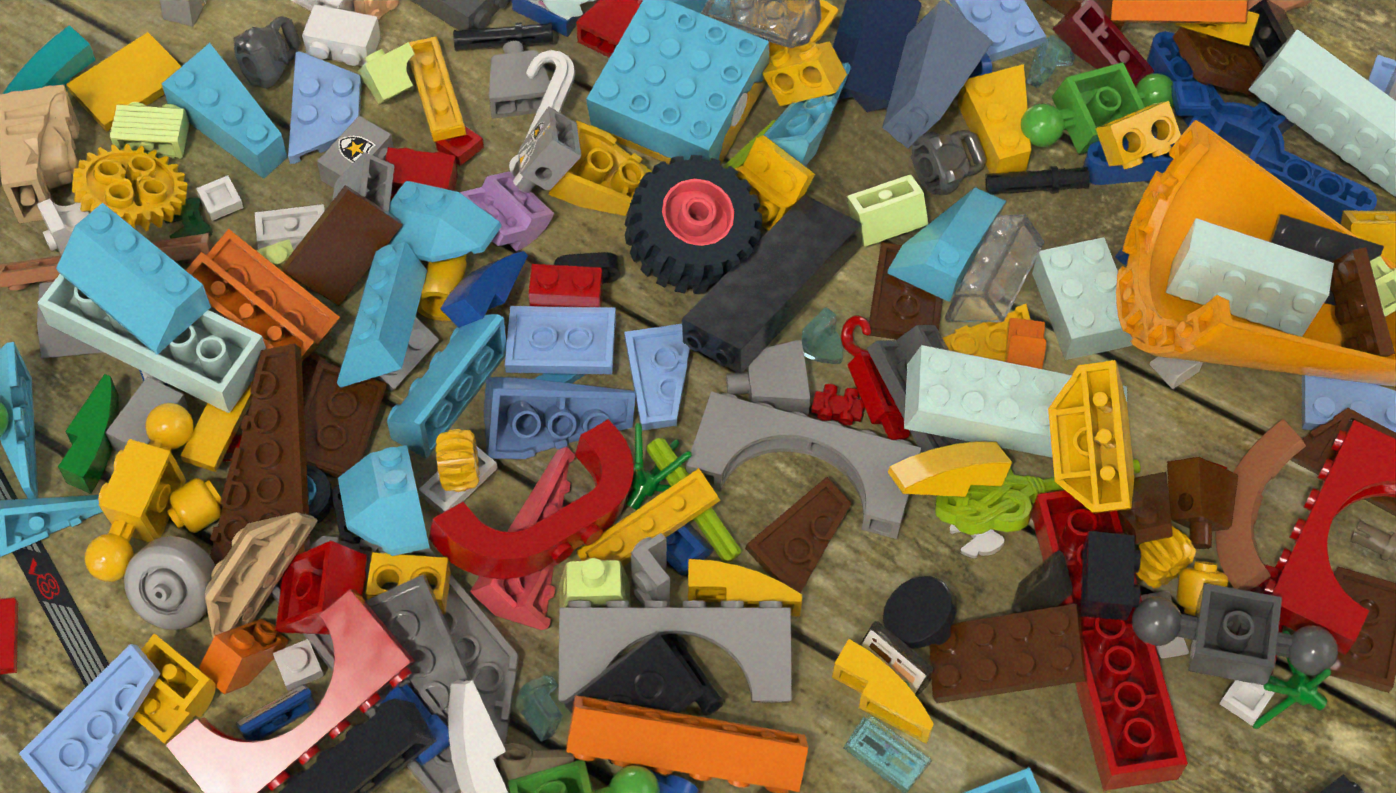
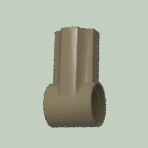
(521, 761)

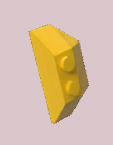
(1093, 438)

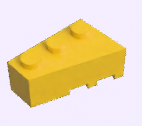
(994, 111)

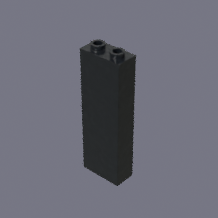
(772, 284)

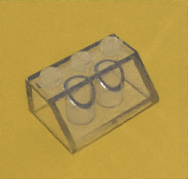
(777, 21)
(997, 271)

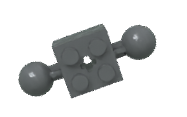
(1242, 656)

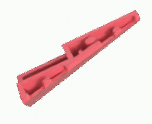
(528, 596)

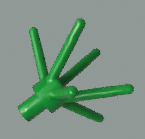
(648, 482)
(1298, 688)

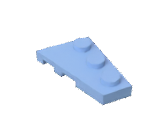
(658, 373)

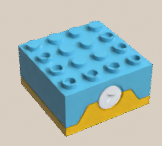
(678, 83)

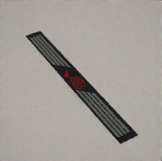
(58, 603)

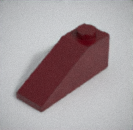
(1099, 41)

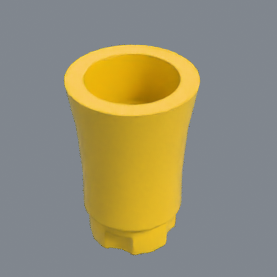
(438, 284)

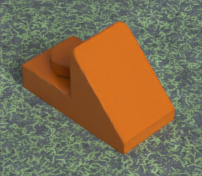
(1025, 342)

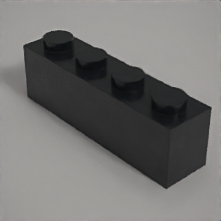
(368, 753)

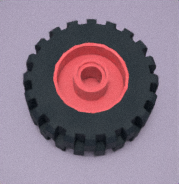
(691, 223)

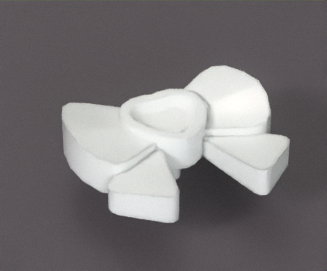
(982, 544)

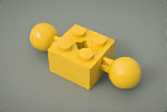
(139, 491)

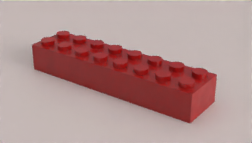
(1125, 688)

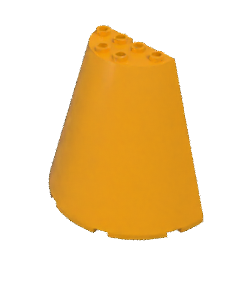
(1230, 190)

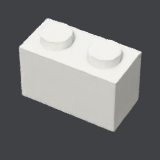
(341, 35)

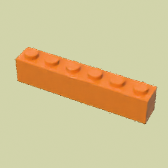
(686, 745)

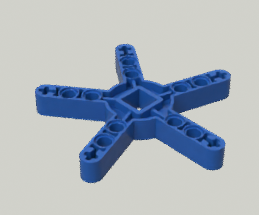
(1248, 129)

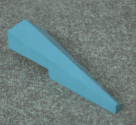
(35, 519)

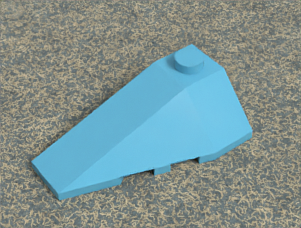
(804, 124)
(946, 247)
(19, 436)

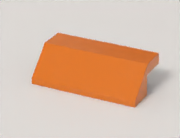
(1180, 11)
(261, 296)

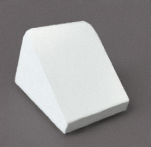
(1175, 370)

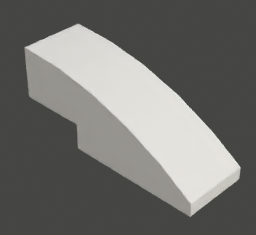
(473, 741)

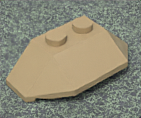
(253, 569)

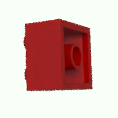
(316, 582)

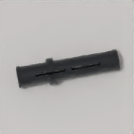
(500, 36)
(1042, 180)
(710, 700)

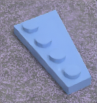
(1328, 397)
(85, 732)

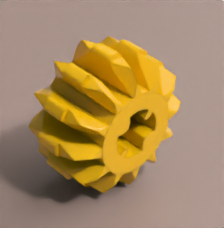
(457, 460)
(1165, 558)

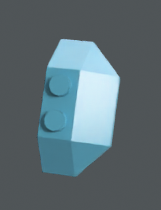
(440, 222)
(384, 502)

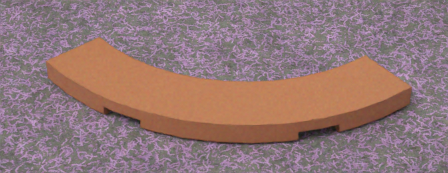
(1237, 545)

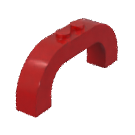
(521, 553)

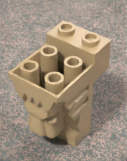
(36, 147)

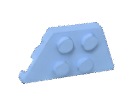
(323, 105)

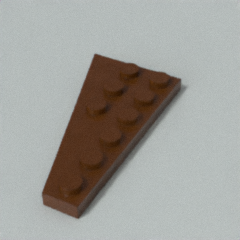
(271, 462)

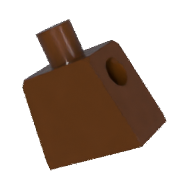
(1201, 498)

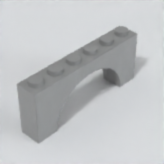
(741, 430)
(752, 636)

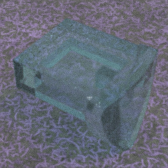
(1049, 54)
(821, 339)
(538, 706)

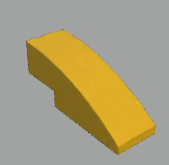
(952, 469)
(729, 582)
(882, 691)

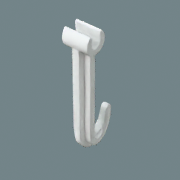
(556, 91)

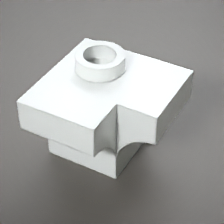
(60, 222)

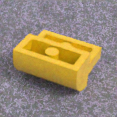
(177, 693)

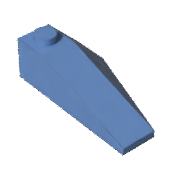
(541, 415)

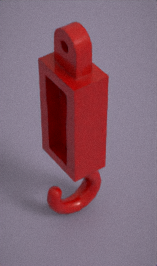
(869, 383)

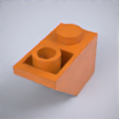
(241, 654)

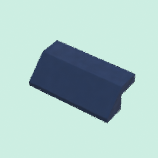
(872, 43)

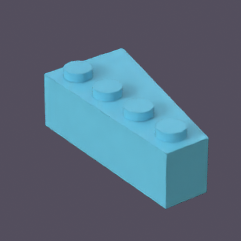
(225, 111)

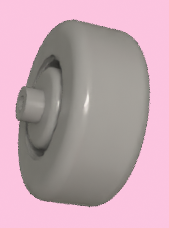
(169, 582)

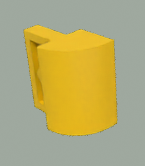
(775, 179)

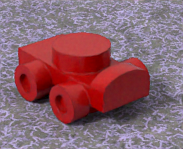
(836, 407)

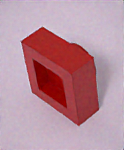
(462, 147)

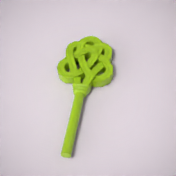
(997, 507)

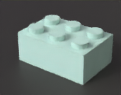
(1081, 297)

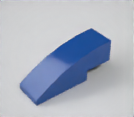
(483, 289)

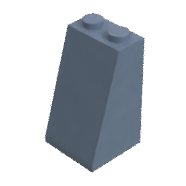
(932, 71)

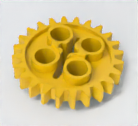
(154, 183)

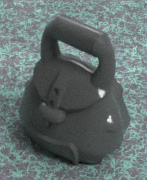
(264, 52)
(943, 161)

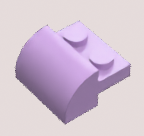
(520, 213)

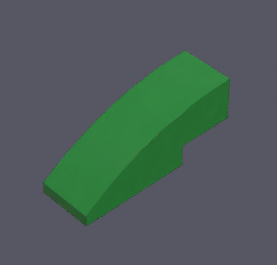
(90, 445)

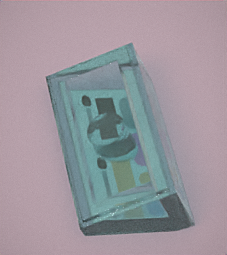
(887, 753)

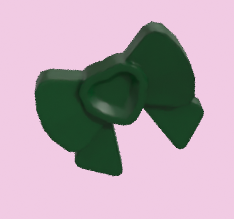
(191, 219)

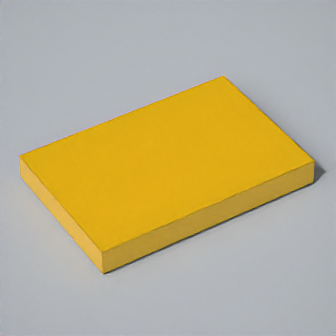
(123, 78)

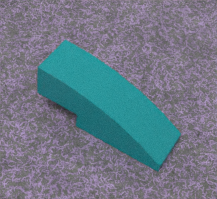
(54, 62)

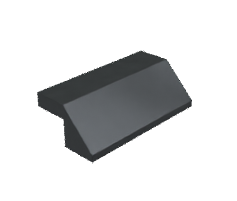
(892, 360)

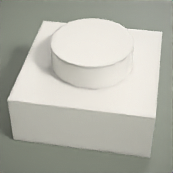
(219, 198)
(298, 664)
(1246, 700)

